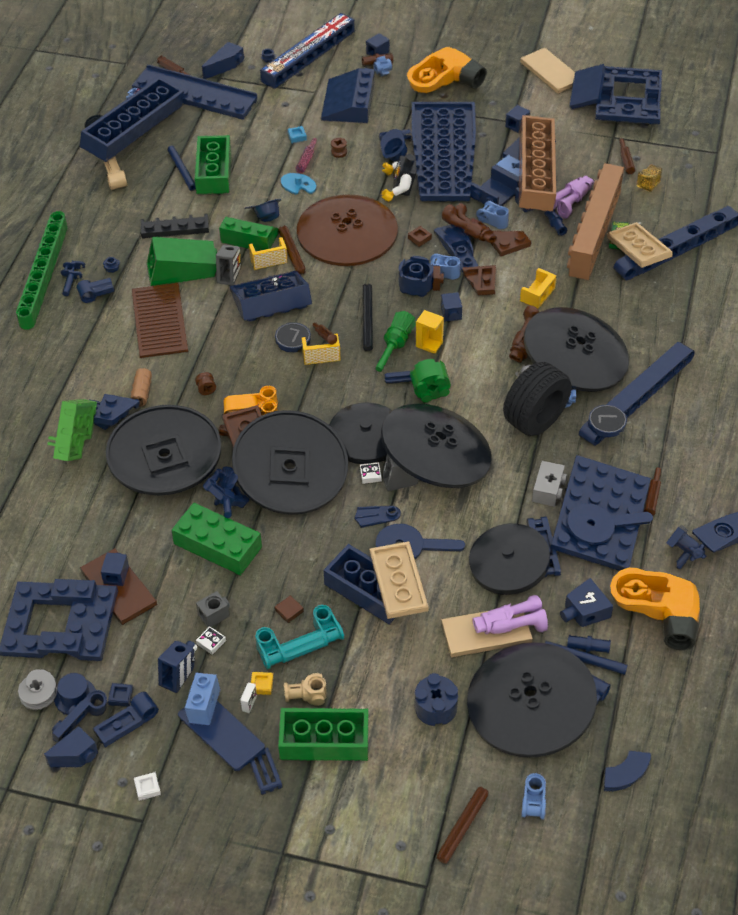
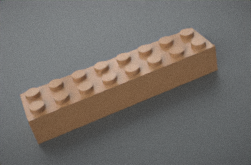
(537, 163)
(595, 221)

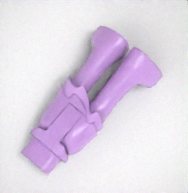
(576, 190)
(501, 620)

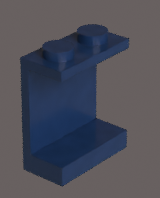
(498, 188)

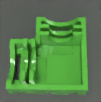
(74, 428)

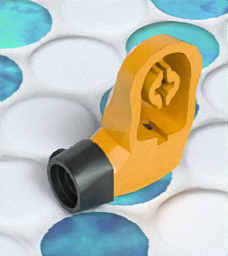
(444, 68)
(661, 598)

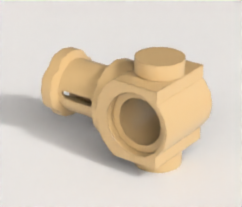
(306, 690)

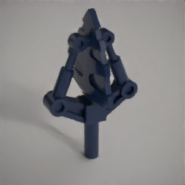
(223, 488)

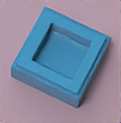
(297, 134)

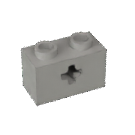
(548, 483)

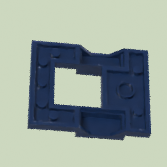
(630, 108)
(86, 625)

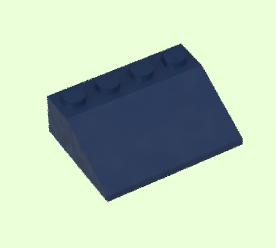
(349, 96)
(264, 298)

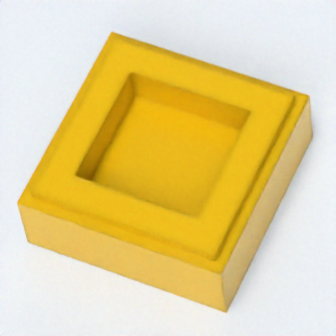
(263, 682)

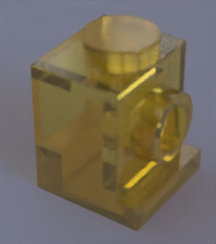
(649, 177)

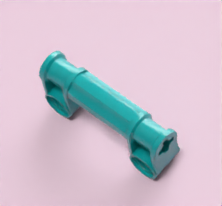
(326, 631)

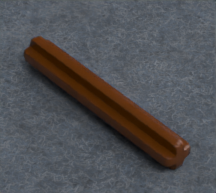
(292, 250)
(462, 825)

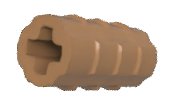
(141, 386)

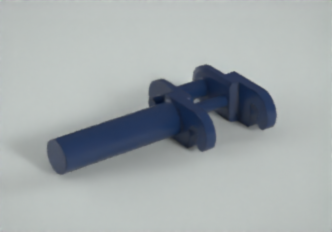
(71, 274)

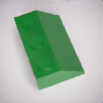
(243, 233)

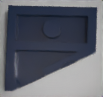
(114, 408)

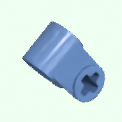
(494, 215)
(448, 265)
(534, 800)

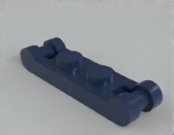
(544, 530)

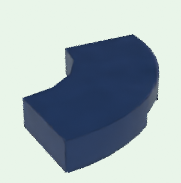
(628, 772)

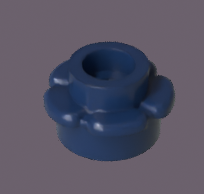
(268, 55)
(111, 264)

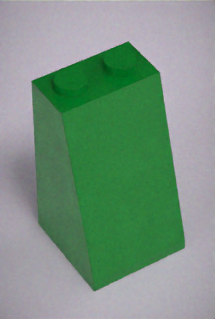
(180, 260)

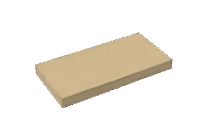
(549, 69)
(639, 244)
(398, 580)
(464, 640)

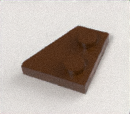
(510, 241)
(482, 279)

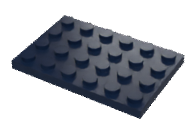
(617, 493)

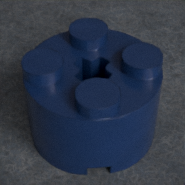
(416, 276)
(436, 700)

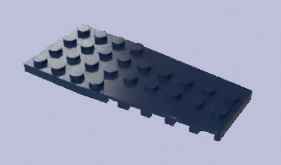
(444, 149)

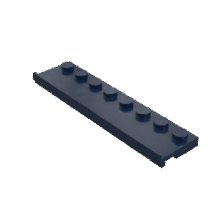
(202, 92)

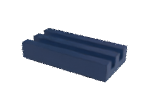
(270, 786)

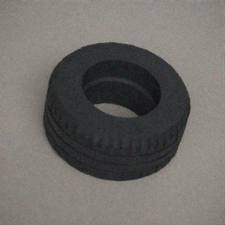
(537, 398)

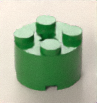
(430, 380)

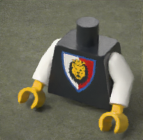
(403, 176)

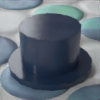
(72, 690)

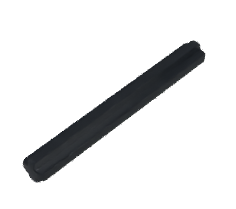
(367, 318)

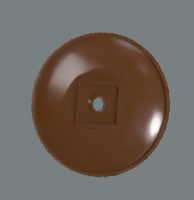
(329, 239)

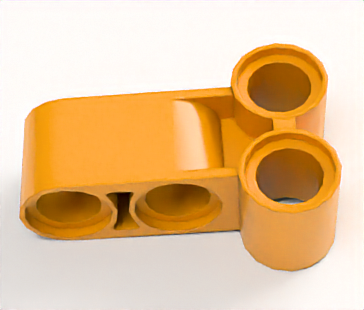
(265, 400)

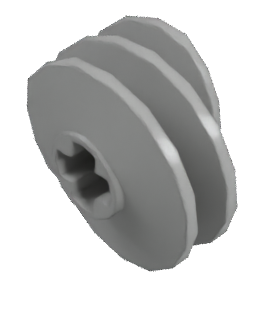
(37, 690)

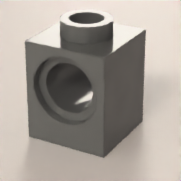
(206, 609)

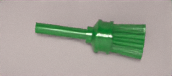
(396, 335)

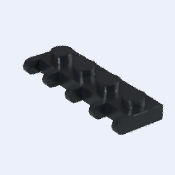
(174, 227)

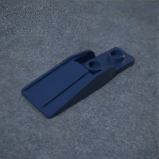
(457, 244)
(719, 532)

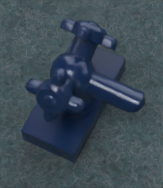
(688, 545)

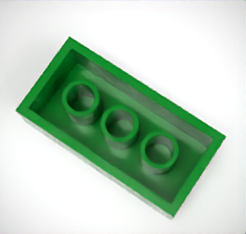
(213, 164)
(217, 538)
(323, 734)

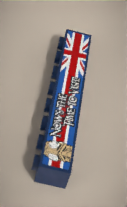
(307, 50)

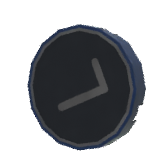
(290, 336)
(607, 420)

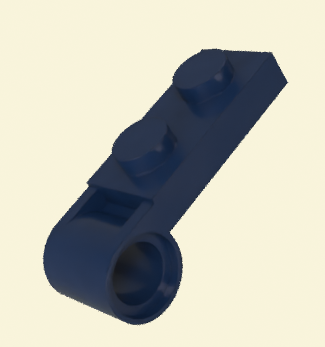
(78, 712)
(127, 720)

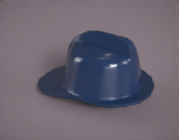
(393, 145)
(267, 211)

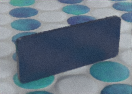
(227, 737)

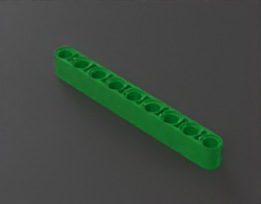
(41, 270)

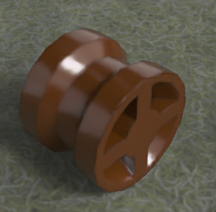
(339, 147)
(205, 383)

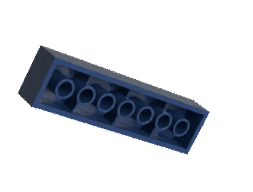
(131, 119)

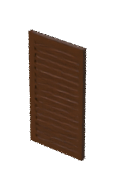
(159, 320)

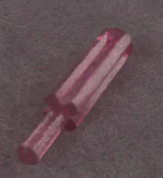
(306, 156)

